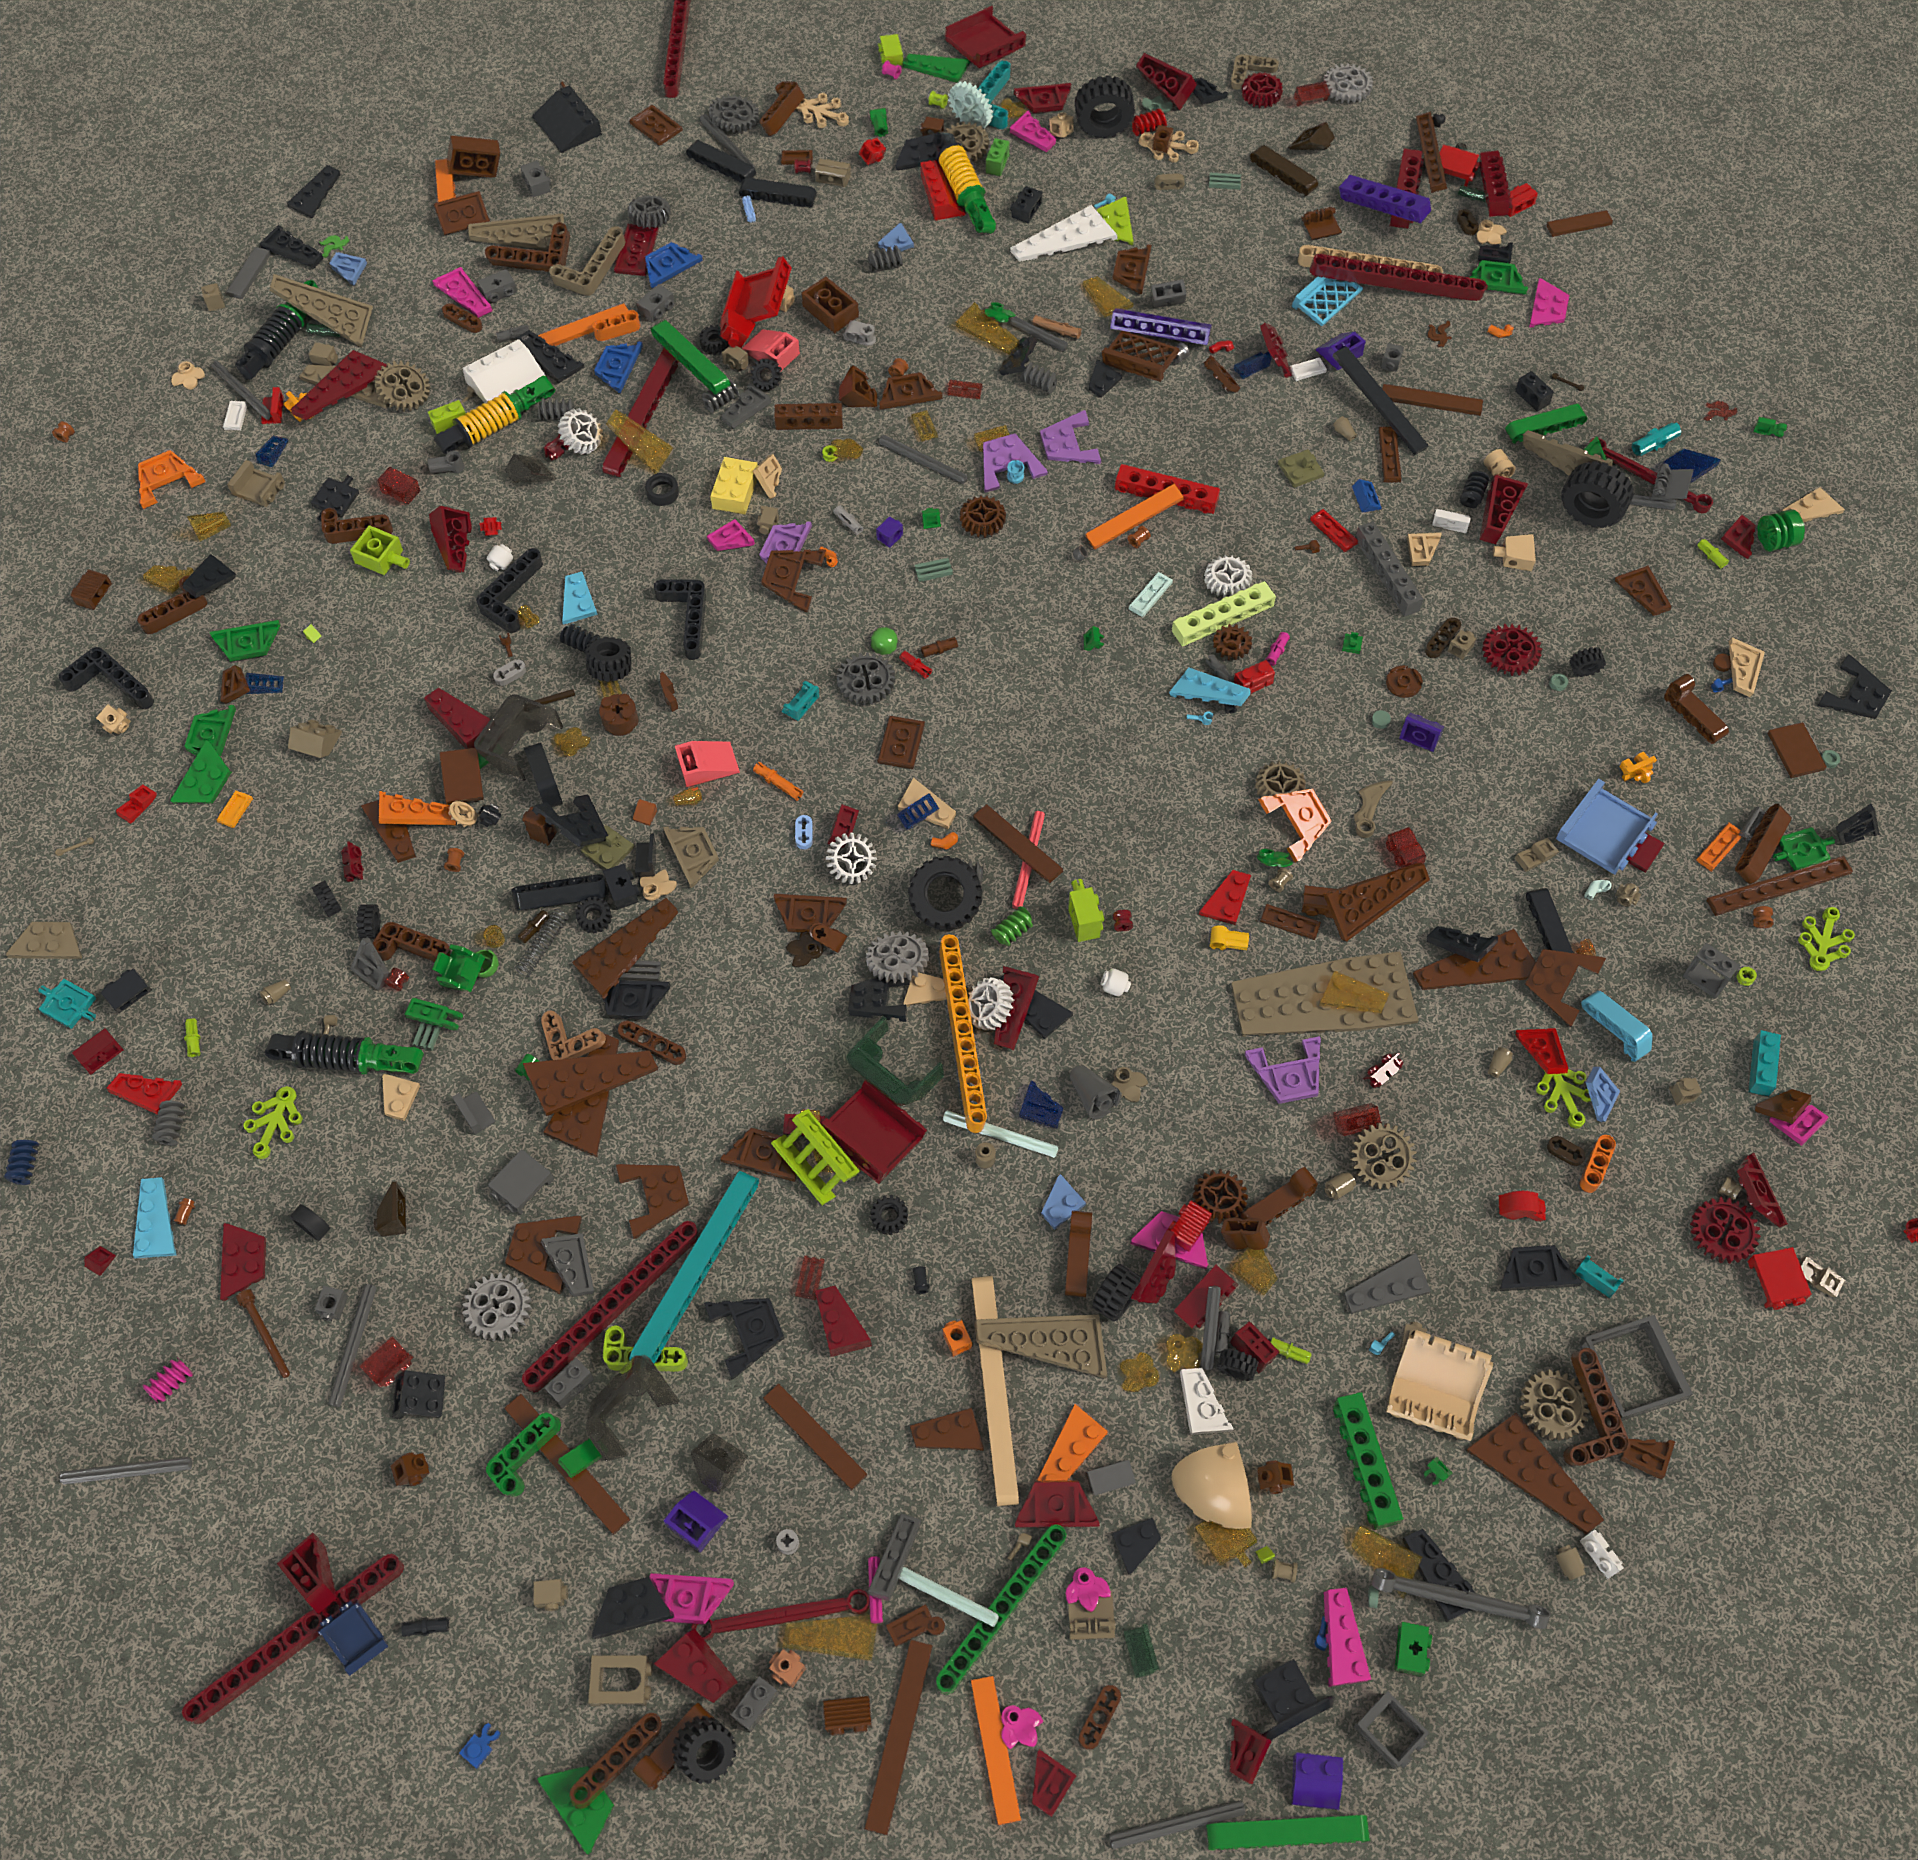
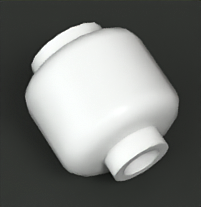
(500, 557)
(1115, 982)

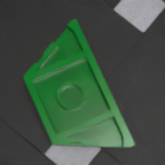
(1500, 277)
(246, 640)
(212, 727)
(203, 779)
(586, 1822)

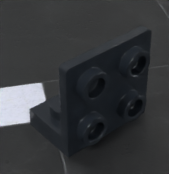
(418, 1394)

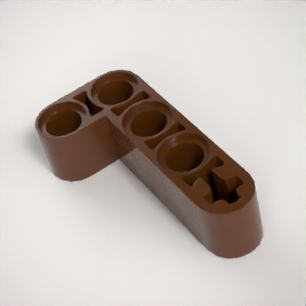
(788, 100)
(350, 529)
(171, 610)
(1694, 710)
(415, 946)
(1278, 1202)
(1078, 1253)
(660, 1763)

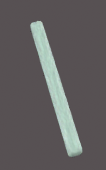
(1004, 1135)
(949, 1597)

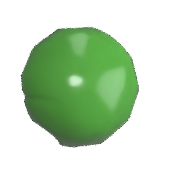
(884, 640)
(490, 964)

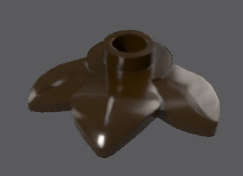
(802, 949)

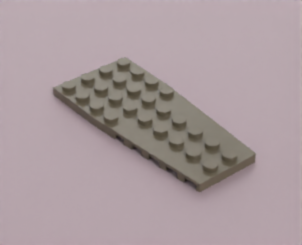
(1292, 997)

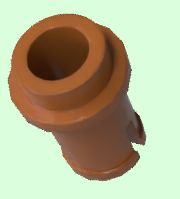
(184, 1211)

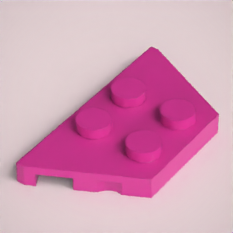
(1549, 305)
(1153, 1233)
(692, 1597)

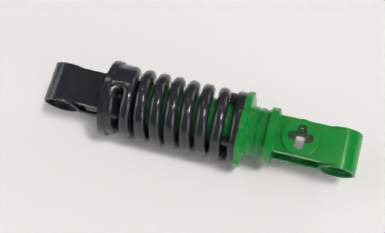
(271, 338)
(342, 1053)

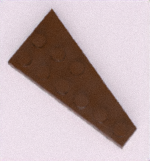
(1504, 962)
(574, 1080)

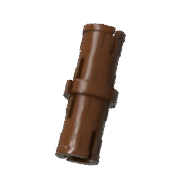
(939, 647)

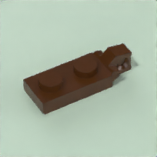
(1222, 375)

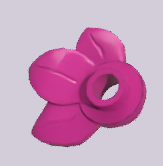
(1088, 1591)
(1022, 1729)

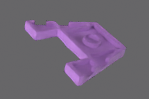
(1061, 443)
(1000, 452)
(1291, 1079)

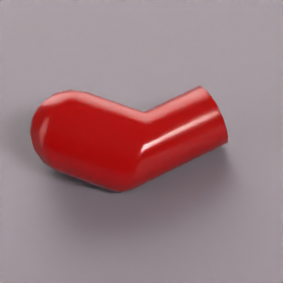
(1227, 344)

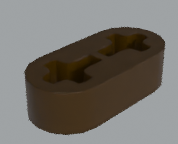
(1471, 221)
(1566, 1150)

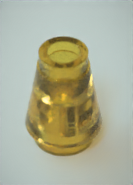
(688, 796)

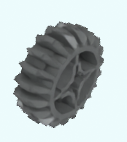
(649, 211)

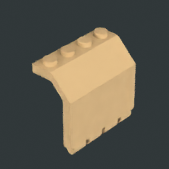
(1439, 1385)

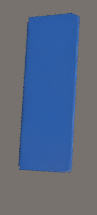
(1366, 496)

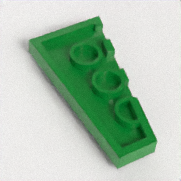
(941, 67)

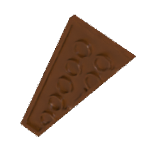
(1365, 901)
(621, 950)
(583, 1122)
(1526, 1463)

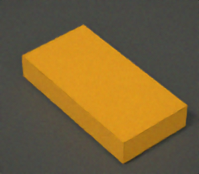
(234, 809)

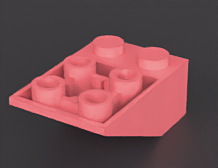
(773, 346)
(706, 761)

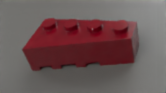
(1168, 80)
(1500, 504)
(457, 717)

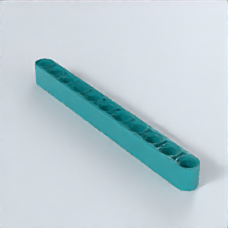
(696, 1267)

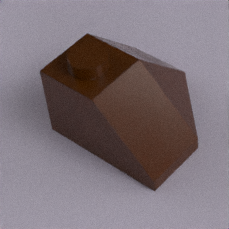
(856, 391)

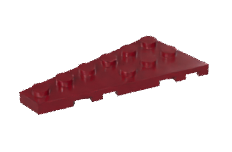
(342, 381)

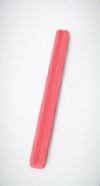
(1025, 869)

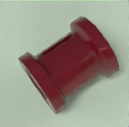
(797, 164)

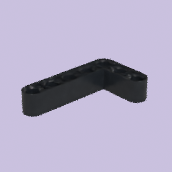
(501, 589)
(695, 595)
(99, 661)

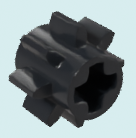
(489, 815)

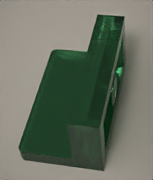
(1141, 1651)

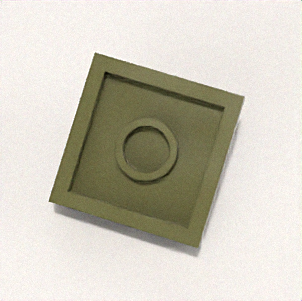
(1301, 468)
(609, 852)

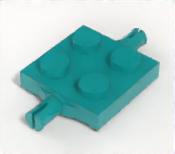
(67, 1003)

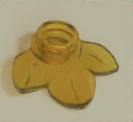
(1014, 108)
(847, 448)
(571, 741)
(1185, 1355)
(1136, 1371)

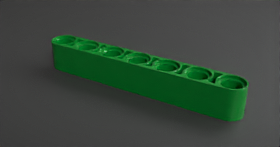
(690, 357)
(1287, 1832)

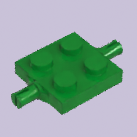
(1804, 849)

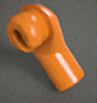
(831, 557)
(945, 843)

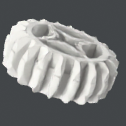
(574, 422)
(1227, 576)
(842, 858)
(990, 1003)

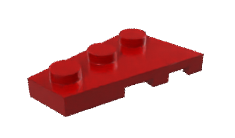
(1228, 898)
(1544, 1048)
(143, 1091)

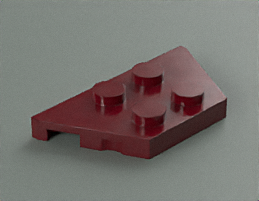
(1044, 97)
(1274, 346)
(1759, 1191)
(241, 1260)
(1158, 1272)
(1057, 1504)

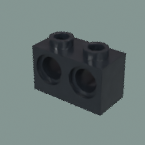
(1534, 391)

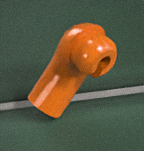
(1507, 331)

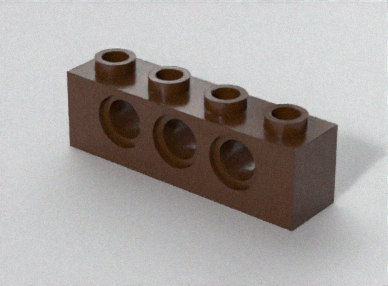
(808, 416)

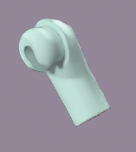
(1597, 887)

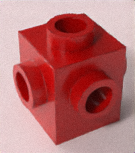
(872, 151)

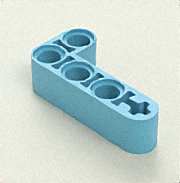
(1621, 1023)

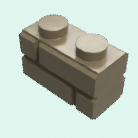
(833, 172)

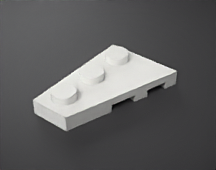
(1201, 1405)

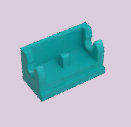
(802, 701)
(1598, 1277)

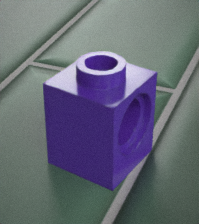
(889, 531)

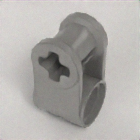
(858, 332)

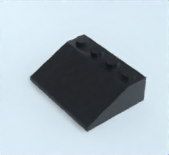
(567, 120)

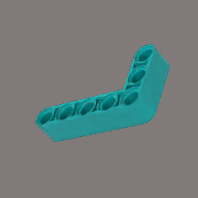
(991, 87)

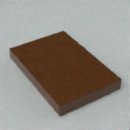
(655, 125)
(460, 211)
(901, 742)
(1796, 750)
(461, 775)

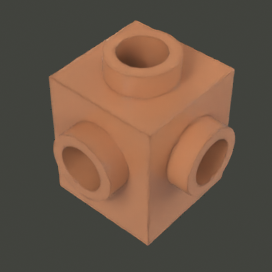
(792, 1673)

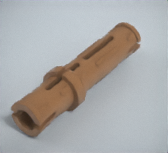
(1063, 329)

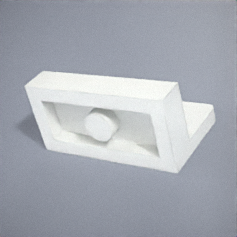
(1451, 521)

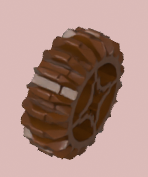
(973, 520)
(1211, 1192)

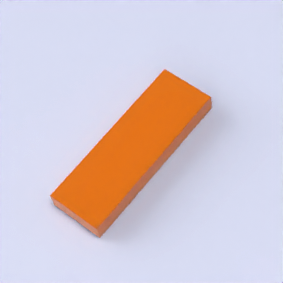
(1719, 847)

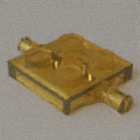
(1226, 1542)

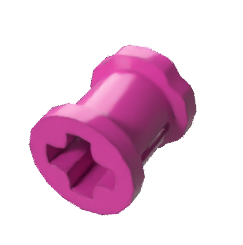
(891, 69)

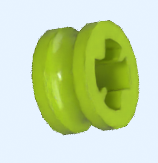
(830, 458)
(1746, 981)

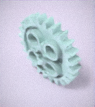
(976, 105)

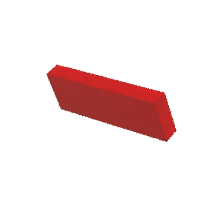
(1334, 530)

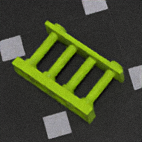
(828, 1149)

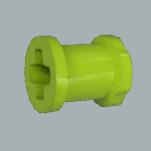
(942, 102)

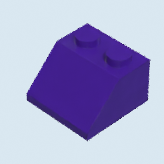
(1421, 732)
(1317, 1781)

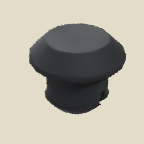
(1438, 119)

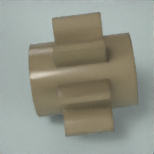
(1628, 894)

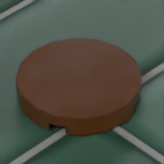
(1400, 685)

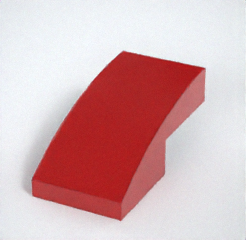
(138, 802)

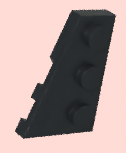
(1466, 945)

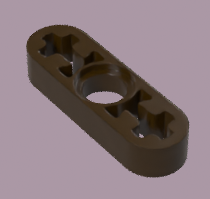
(1444, 630)

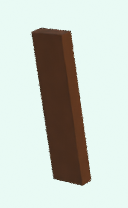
(1579, 223)
(1389, 455)

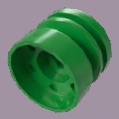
(1781, 530)

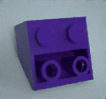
(1350, 339)
(695, 1520)

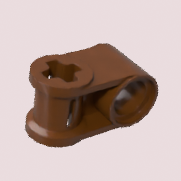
(830, 937)

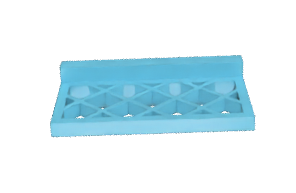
(1318, 287)

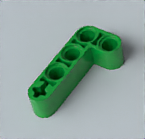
(526, 1451)

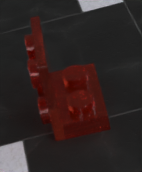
(386, 1362)

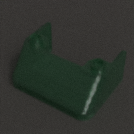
(865, 1060)

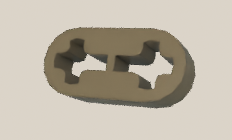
(1169, 181)

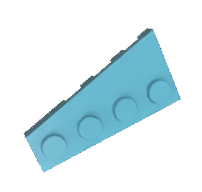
(1208, 687)
(153, 1223)

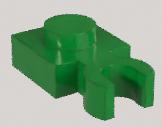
(1768, 426)

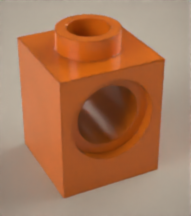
(957, 1346)

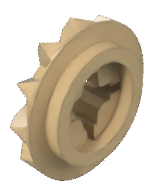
(462, 808)

